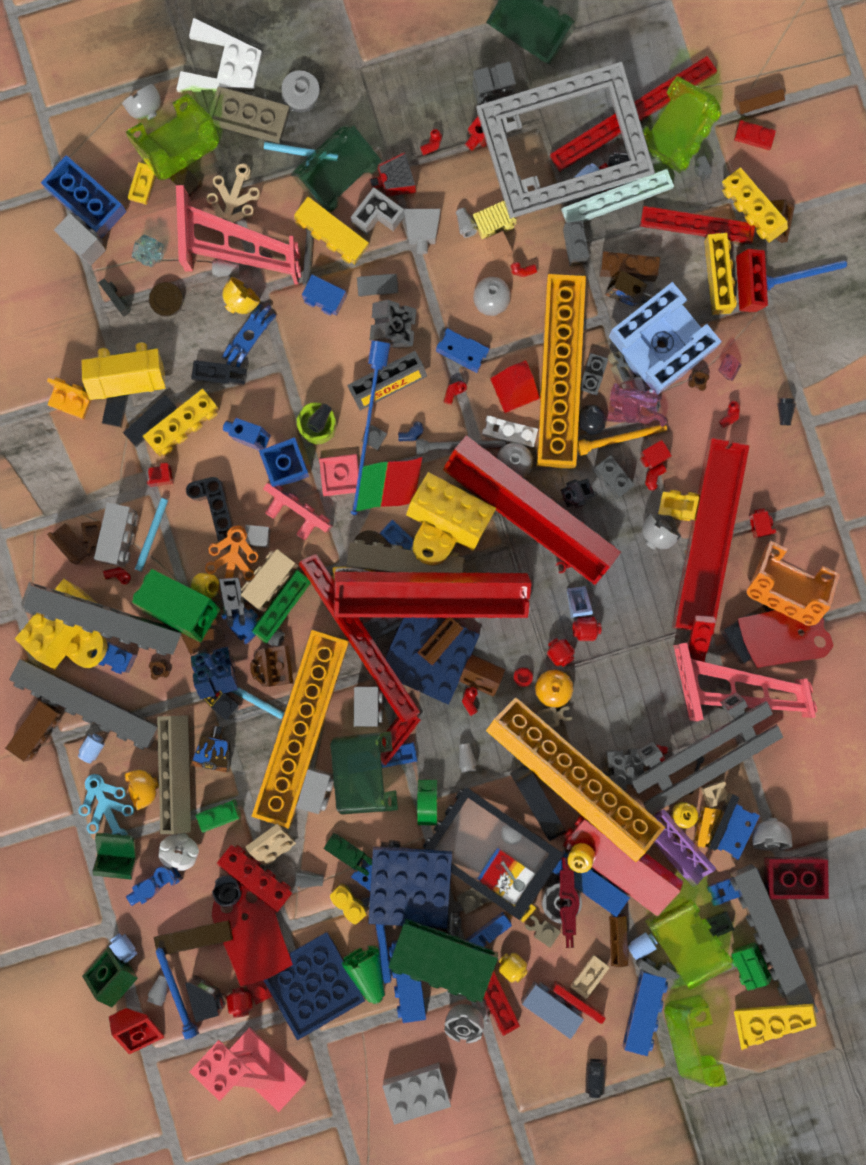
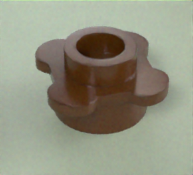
(698, 375)
(155, 674)

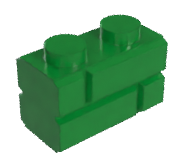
(218, 816)
(751, 966)

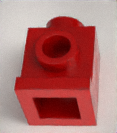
(761, 523)

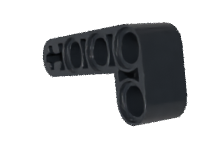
(213, 497)
(538, 802)

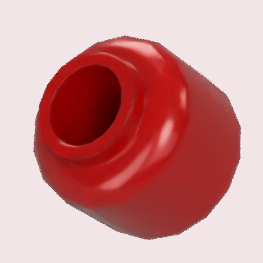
(586, 628)
(561, 652)
(239, 1003)

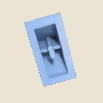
(579, 602)

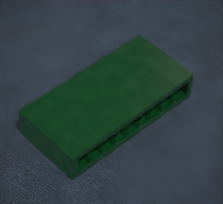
(443, 960)

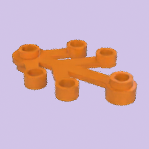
(232, 556)

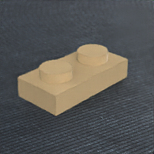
(589, 976)

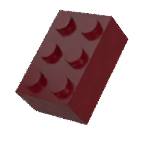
(796, 877)

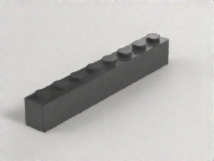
(99, 618)
(85, 703)
(771, 936)

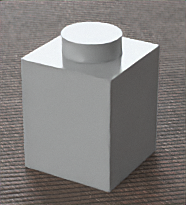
(258, 536)

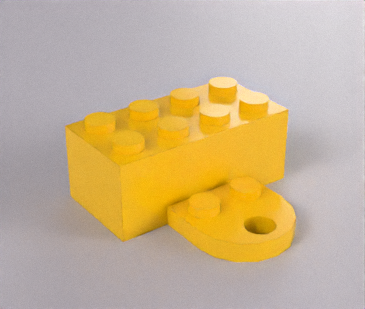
(446, 518)
(53, 640)

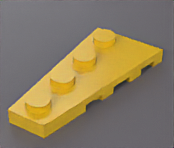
(772, 1022)

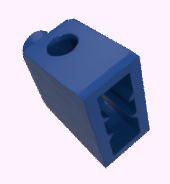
(247, 433)

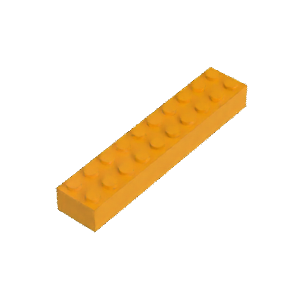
(561, 371)
(300, 729)
(576, 779)

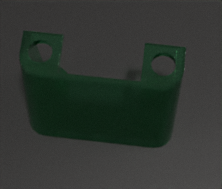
(532, 26)
(359, 773)

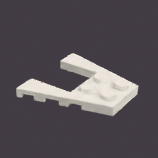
(238, 63)

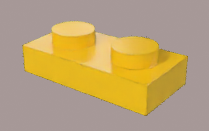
(141, 184)

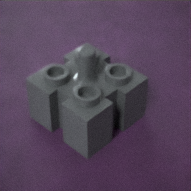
(493, 83)
(393, 324)
(624, 766)

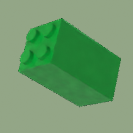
(175, 605)

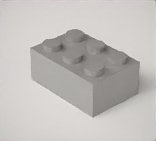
(116, 535)
(416, 1093)

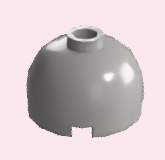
(144, 103)
(491, 296)
(516, 458)
(659, 533)
(772, 835)
(464, 1023)

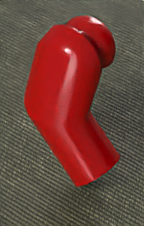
(434, 142)
(524, 271)
(732, 414)

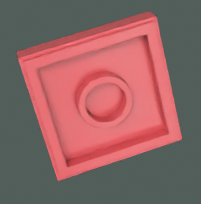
(339, 474)

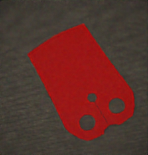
(775, 640)
(257, 943)

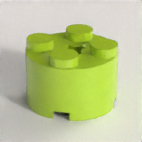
(308, 434)

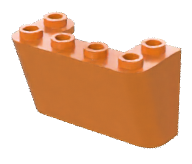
(791, 589)

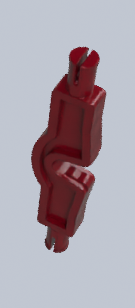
(568, 913)

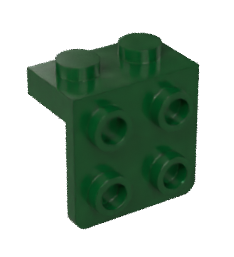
(115, 856)

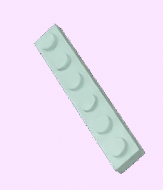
(618, 197)

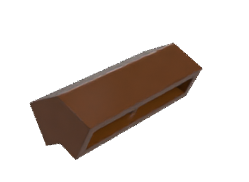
(759, 98)
(440, 640)
(618, 940)

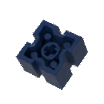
(214, 672)

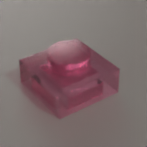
(729, 367)

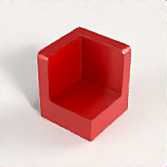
(160, 475)

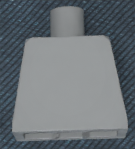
(422, 227)

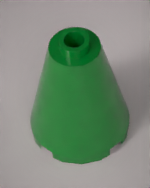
(366, 972)

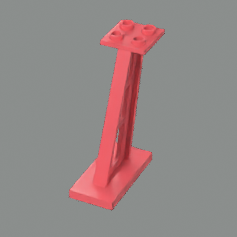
(188, 244)
(694, 696)
(249, 1065)

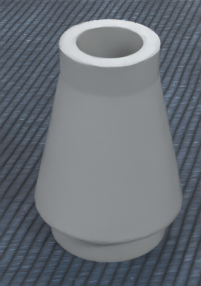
(466, 224)
(224, 268)
(467, 761)
(158, 992)

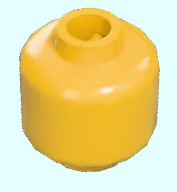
(205, 584)
(678, 811)
(581, 858)
(513, 967)

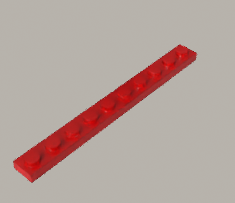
(644, 106)
(361, 642)

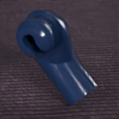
(413, 434)

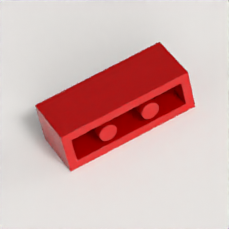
(752, 280)

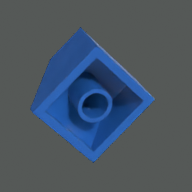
(284, 463)

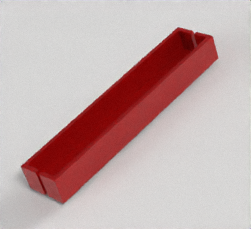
(531, 510)
(711, 532)
(431, 594)

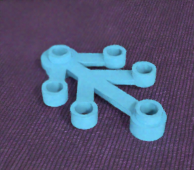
(104, 804)

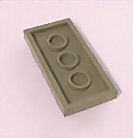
(249, 114)

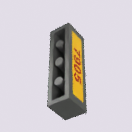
(389, 380)

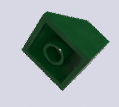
(109, 978)

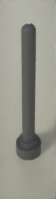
(423, 446)

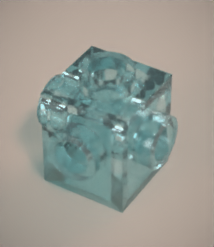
(148, 251)

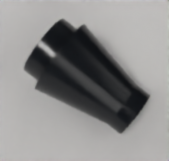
(786, 410)
(319, 418)

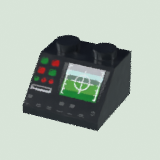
(204, 998)

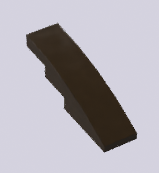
(194, 937)

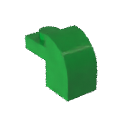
(427, 802)

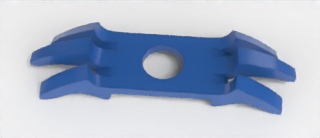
(254, 325)

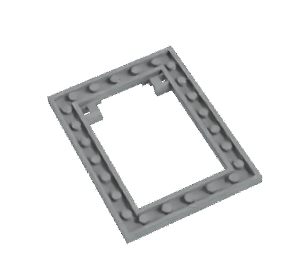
(495, 128)

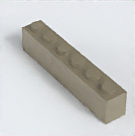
(396, 559)
(174, 775)

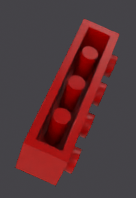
(254, 878)

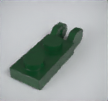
(347, 853)

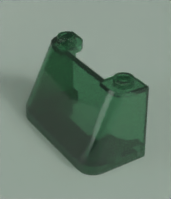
(330, 177)

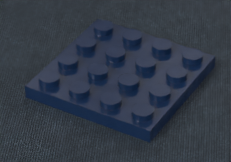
(415, 672)
(410, 886)
(314, 987)

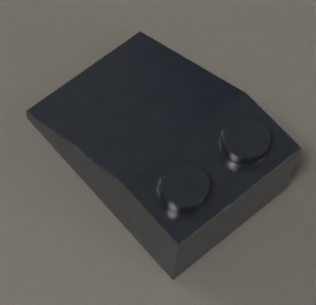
(734, 639)

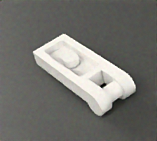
(510, 432)

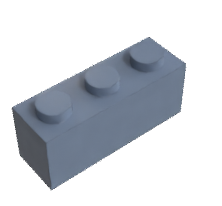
(552, 1009)

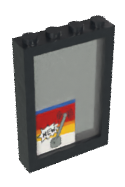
(494, 852)

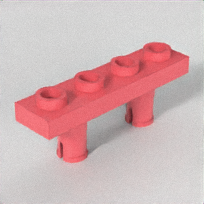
(311, 519)

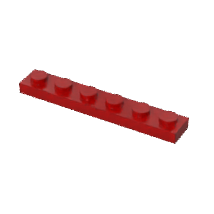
(696, 224)

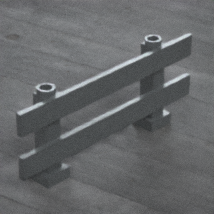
(741, 724)

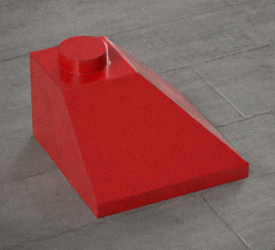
(515, 386)
(133, 1030)

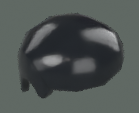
(592, 419)
(227, 891)

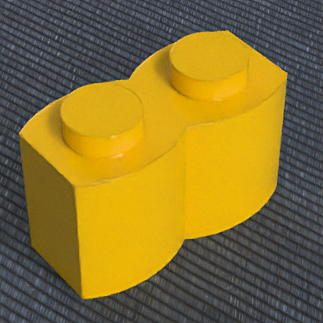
(352, 907)

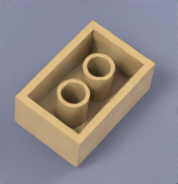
(269, 580)

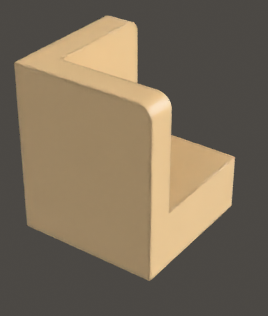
(714, 793)

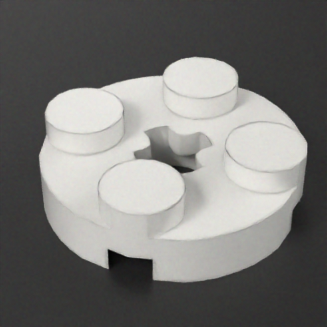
(182, 843)

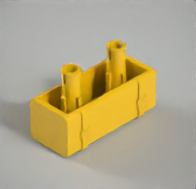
(123, 373)

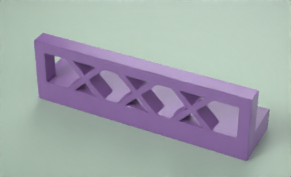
(677, 854)

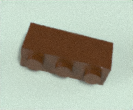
(639, 266)
(34, 731)

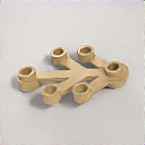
(232, 200)

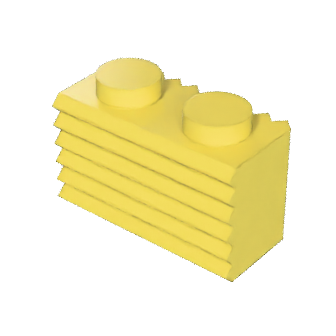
(493, 220)

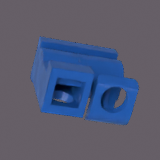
(148, 888)

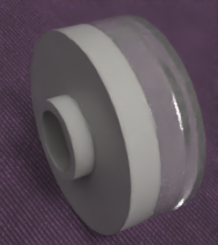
(300, 91)

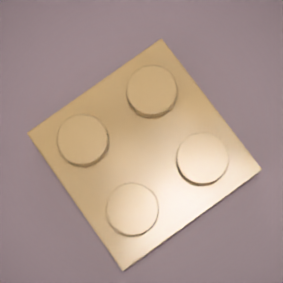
(271, 845)

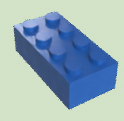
(83, 196)

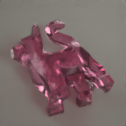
(629, 405)

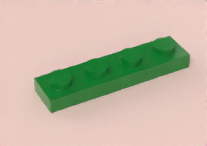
(281, 606)

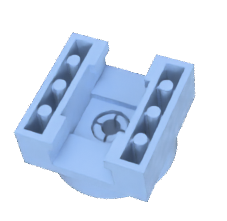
(667, 321)

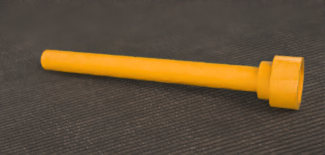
(586, 446)

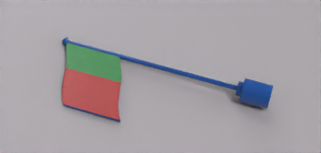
(383, 482)

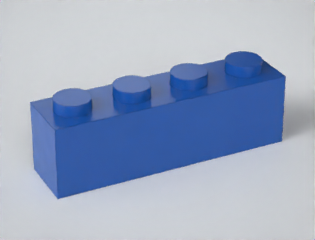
(598, 889)
(410, 996)
(644, 1013)

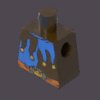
(628, 289)
(213, 751)

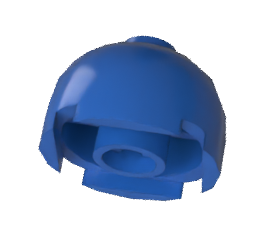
(244, 632)

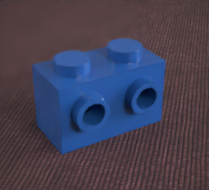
(324, 295)
(118, 658)

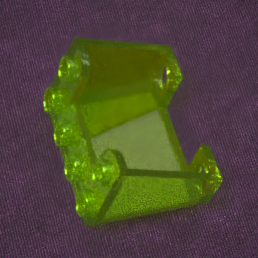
(682, 125)
(178, 141)
(689, 942)
(681, 1024)

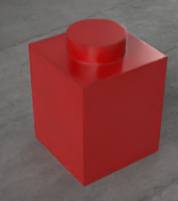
(655, 455)

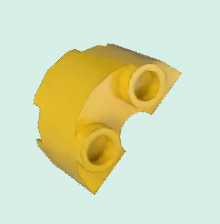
(679, 506)

